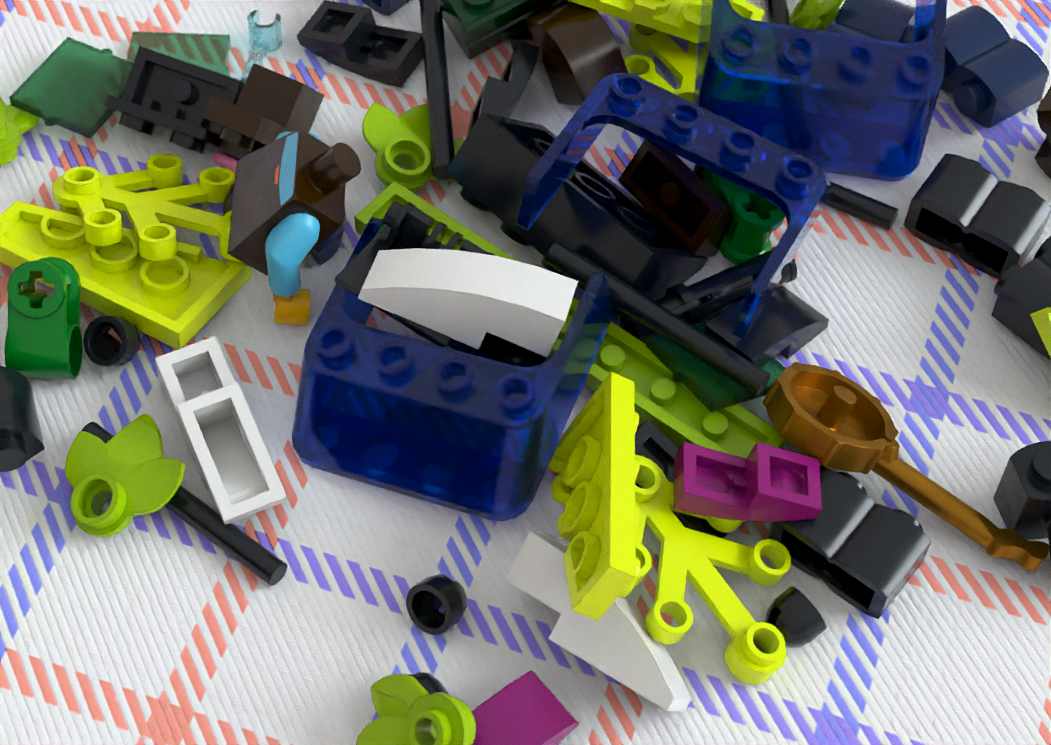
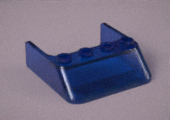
(825, 94)
(702, 138)
(435, 416)

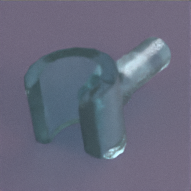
(262, 40)

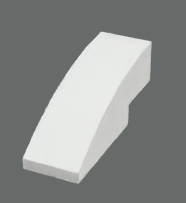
(471, 295)
(219, 430)
(614, 643)

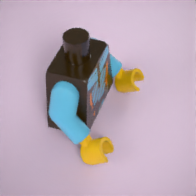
(284, 208)

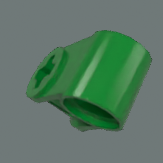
(749, 221)
(44, 330)

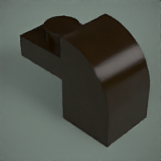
(573, 48)
(263, 111)

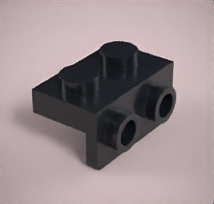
(173, 97)

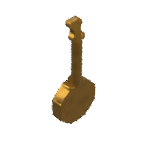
(854, 433)

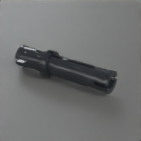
(681, 294)

